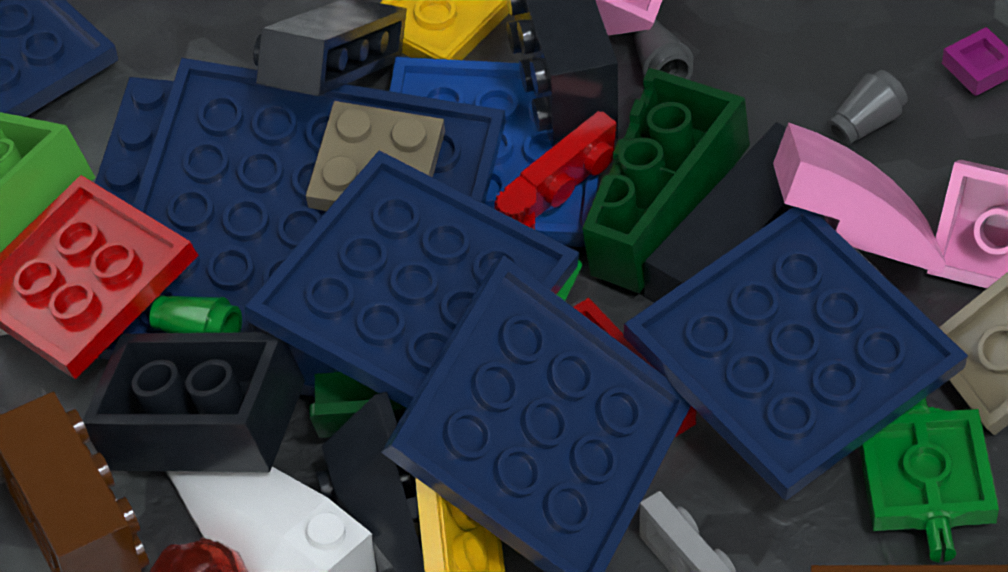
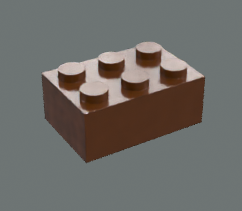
(66, 491)

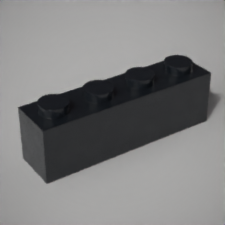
(329, 46)
(726, 217)

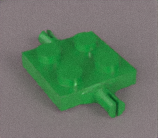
(930, 475)

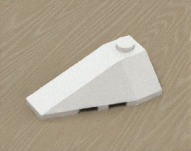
(274, 522)

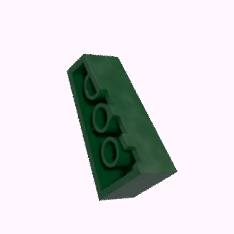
(671, 158)

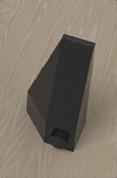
(374, 486)

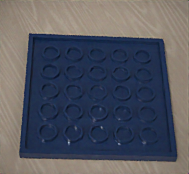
(238, 169)

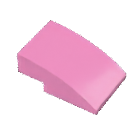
(854, 199)

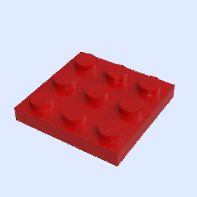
(85, 274)

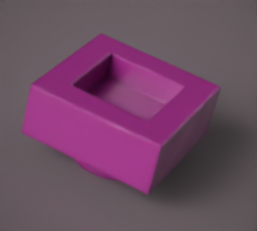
(978, 61)

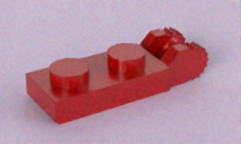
(558, 171)

